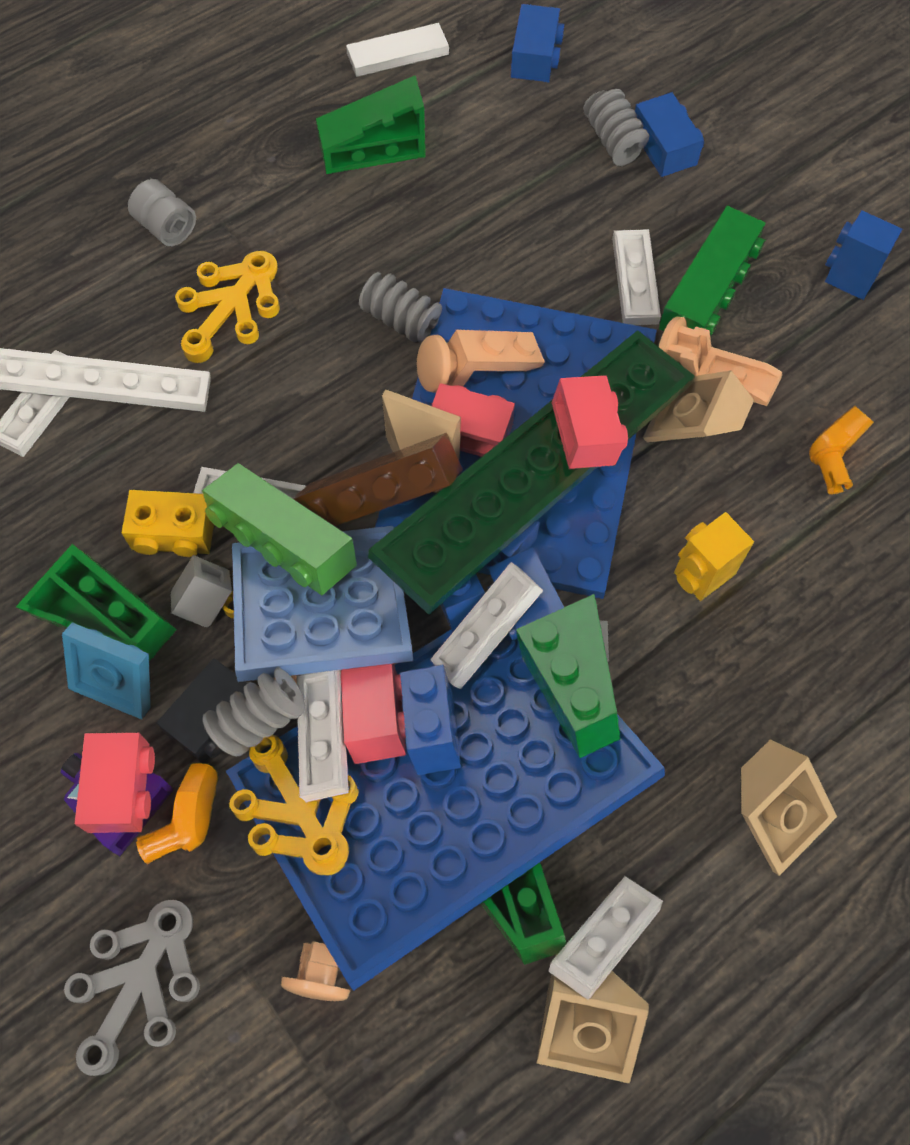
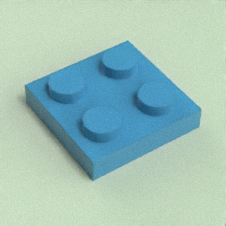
(107, 670)

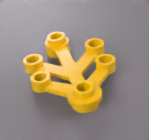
(228, 300)
(295, 813)

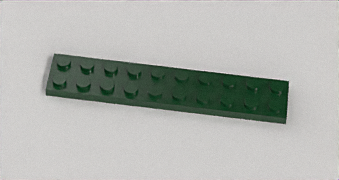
(516, 482)

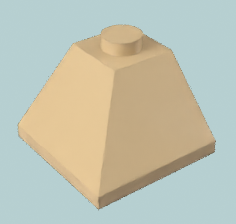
(708, 407)
(413, 422)
(783, 803)
(593, 1034)

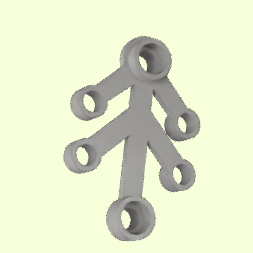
(138, 978)

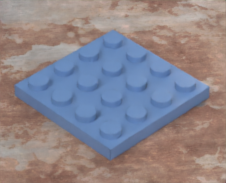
(300, 631)

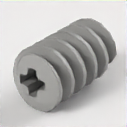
(616, 125)
(399, 308)
(255, 713)

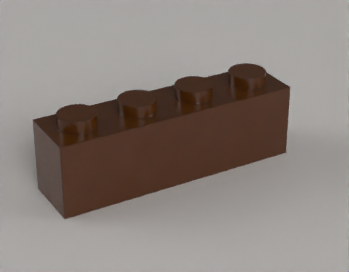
(383, 481)

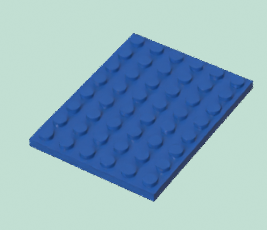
(581, 528)
(455, 836)

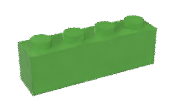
(280, 529)

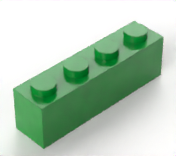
(716, 270)

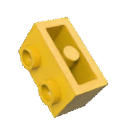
(167, 523)
(712, 555)

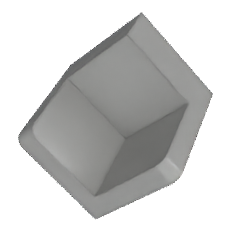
(200, 591)

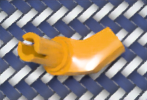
(833, 443)
(190, 816)

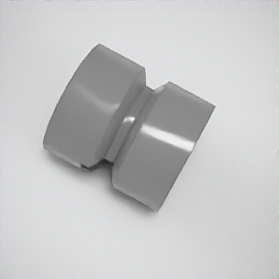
(161, 212)

